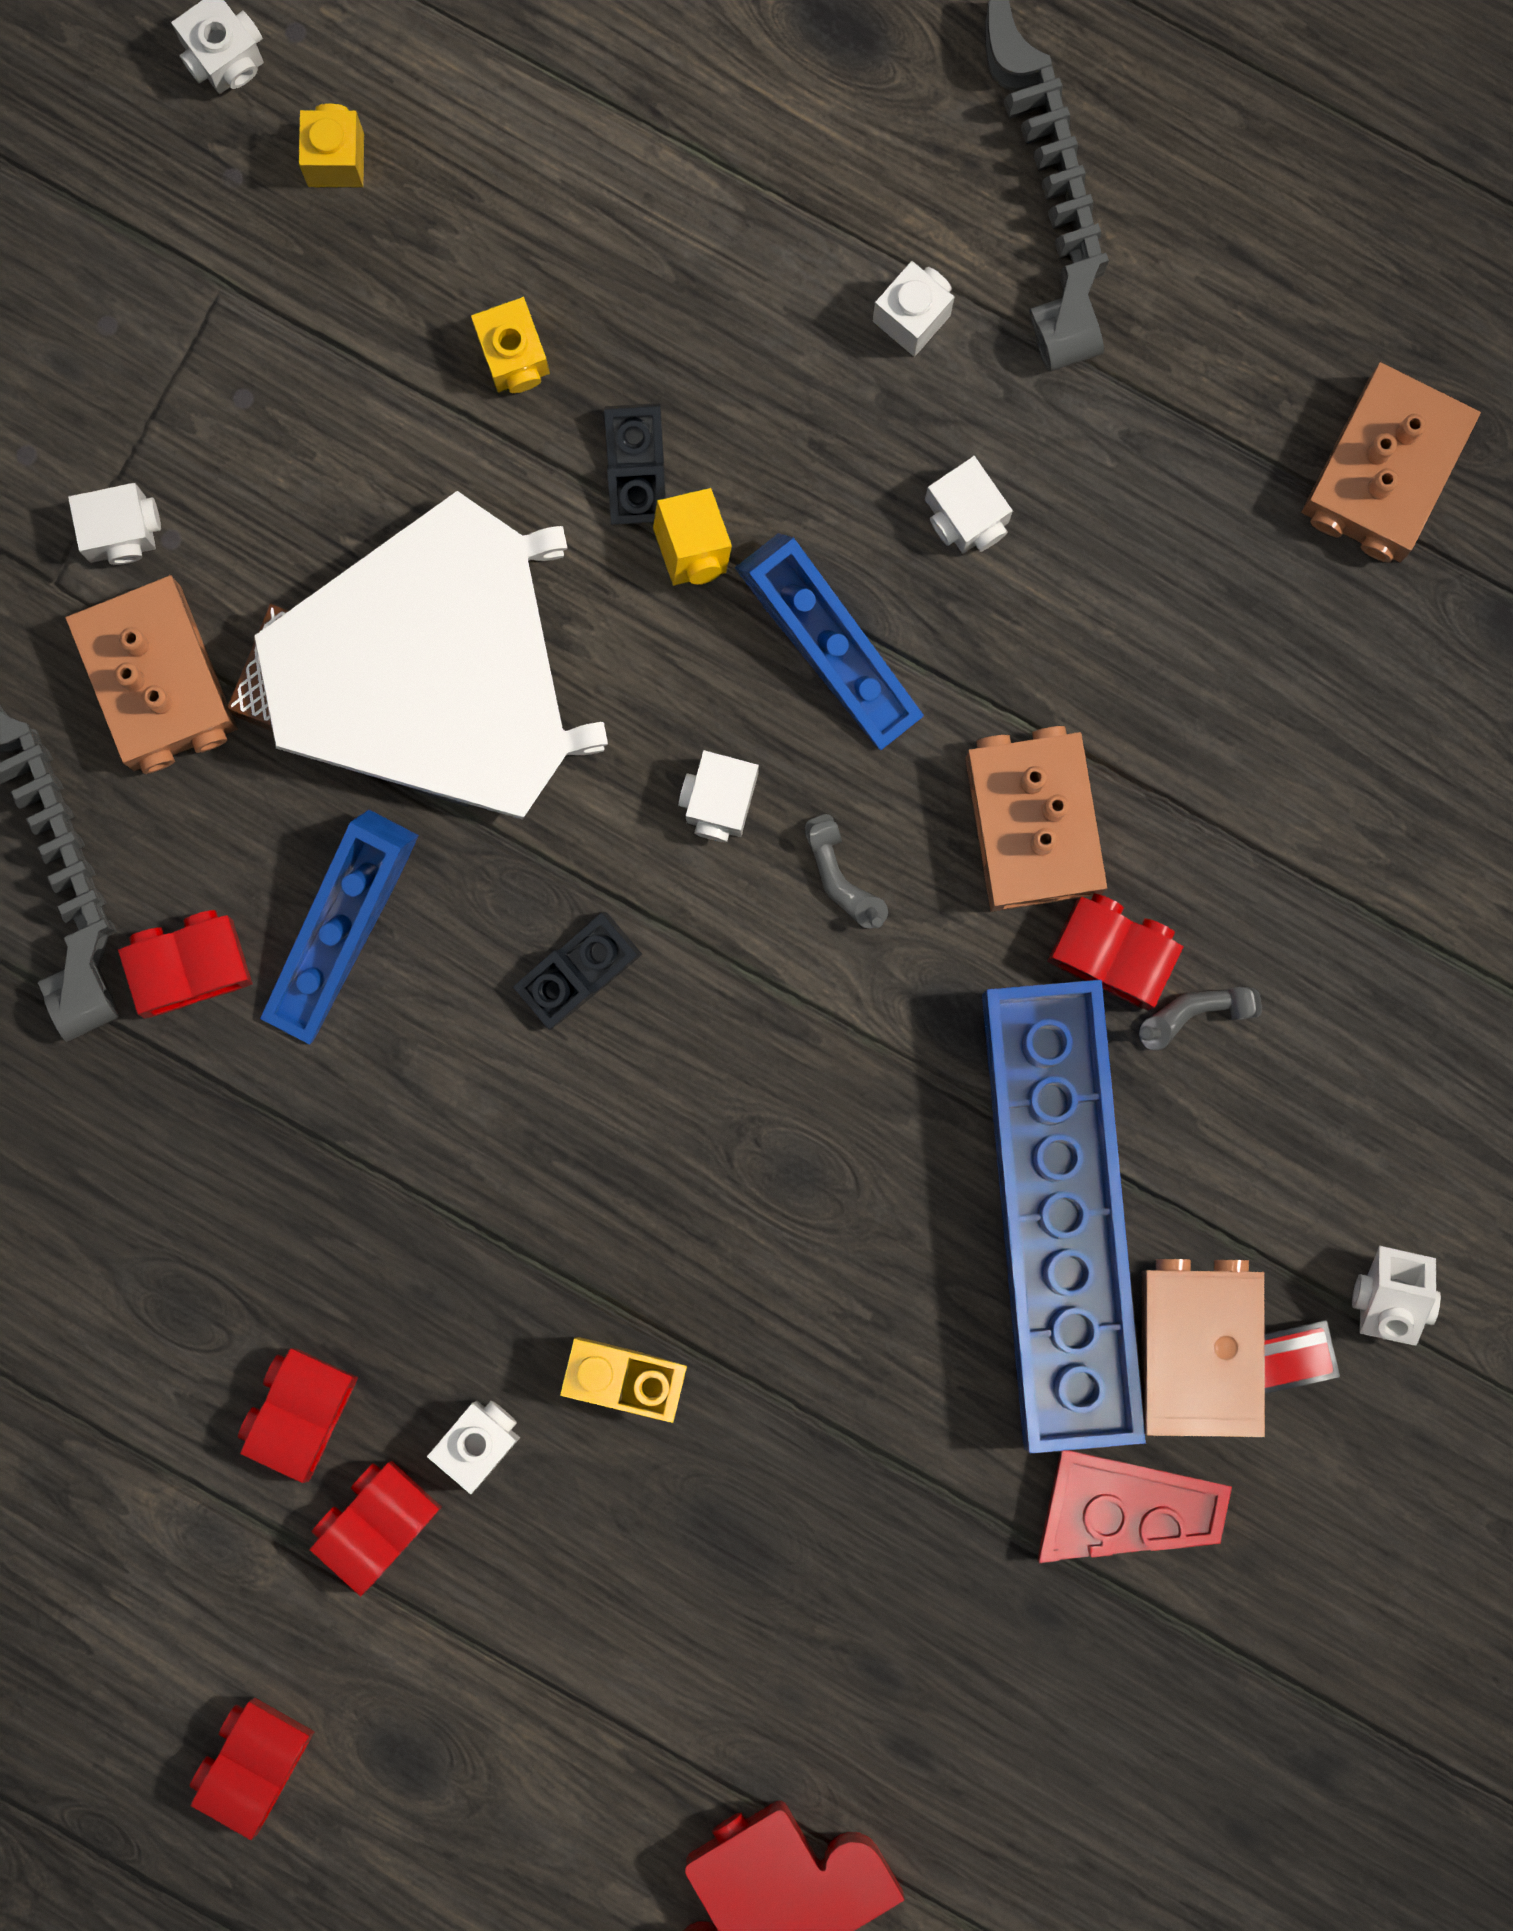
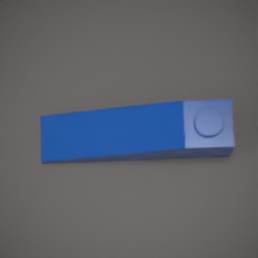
(829, 638)
(338, 923)

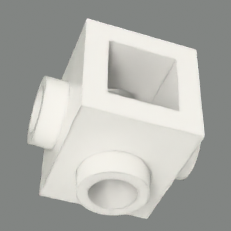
(219, 44)
(1401, 1306)

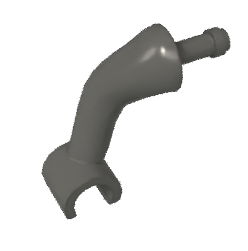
(860, 905)
(1164, 1025)

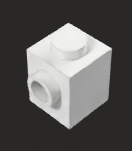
(914, 307)
(968, 508)
(115, 524)
(719, 796)
(475, 1444)

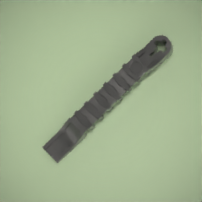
(1067, 326)
(78, 994)

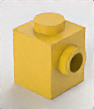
(331, 147)
(511, 346)
(692, 537)

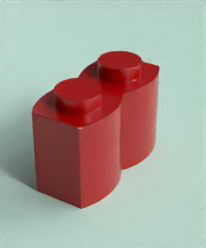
(1108, 947)
(184, 965)
(297, 1414)
(374, 1526)
(251, 1768)

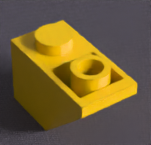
(623, 1379)

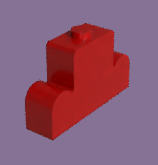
(769, 1879)

